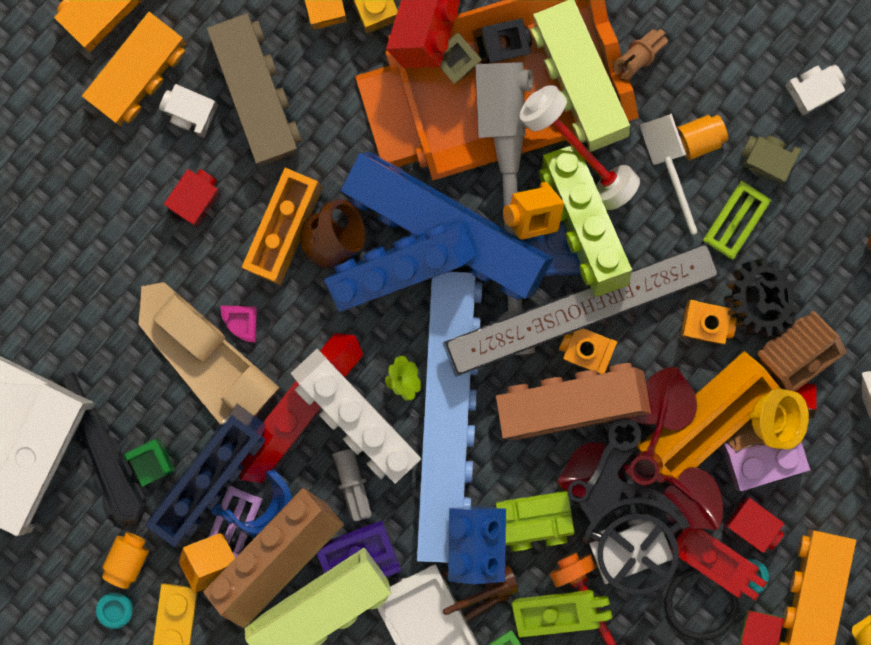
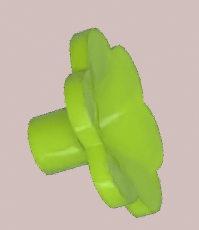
(403, 378)

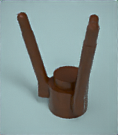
(495, 591)

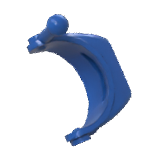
(280, 499)

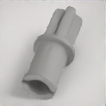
(352, 485)

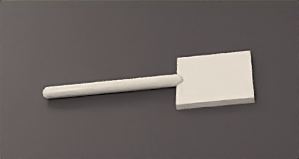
(663, 146)

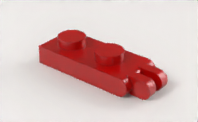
(718, 562)

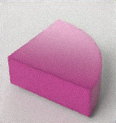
(241, 321)

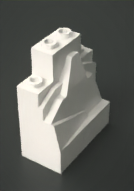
(34, 434)

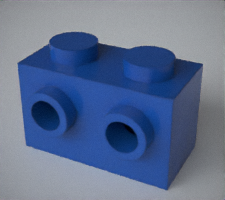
(477, 545)

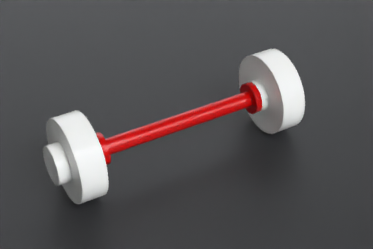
(544, 109)

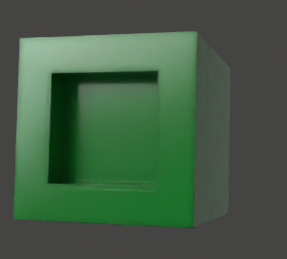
(150, 462)

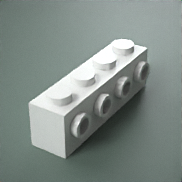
(355, 415)

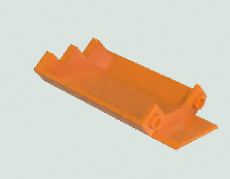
(435, 122)

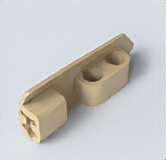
(201, 354)

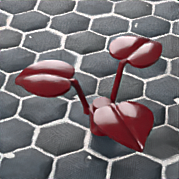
(674, 407)

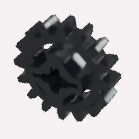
(762, 297)

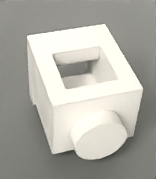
(817, 88)
(188, 109)

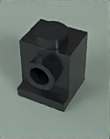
(488, 44)

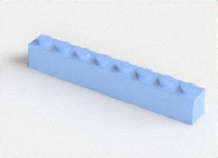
(446, 414)

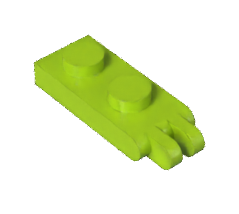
(559, 613)

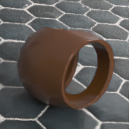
(327, 242)

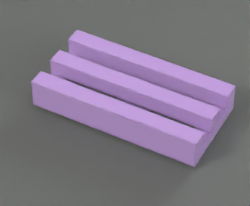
(243, 497)

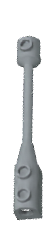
(499, 107)

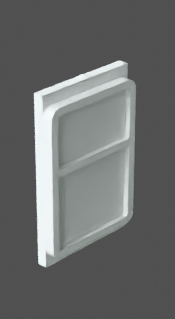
(416, 614)

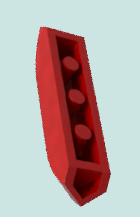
(294, 414)

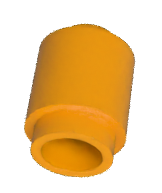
(702, 136)
(125, 560)

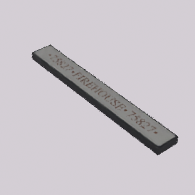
(578, 311)

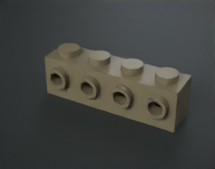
(253, 90)

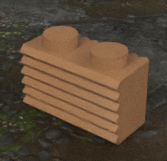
(801, 352)

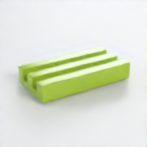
(720, 246)

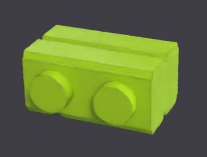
(537, 519)

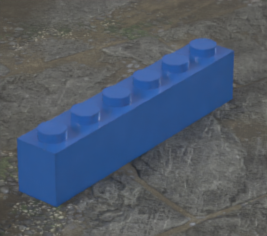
(418, 207)

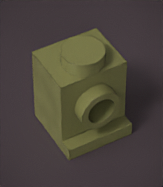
(459, 59)
(769, 158)

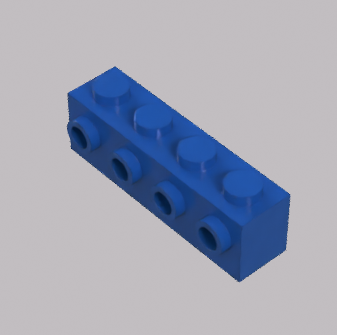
(401, 266)

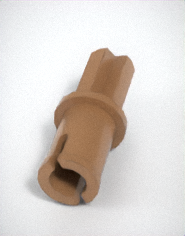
(640, 53)

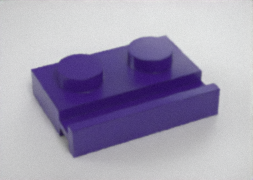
(372, 537)

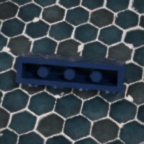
(206, 474)

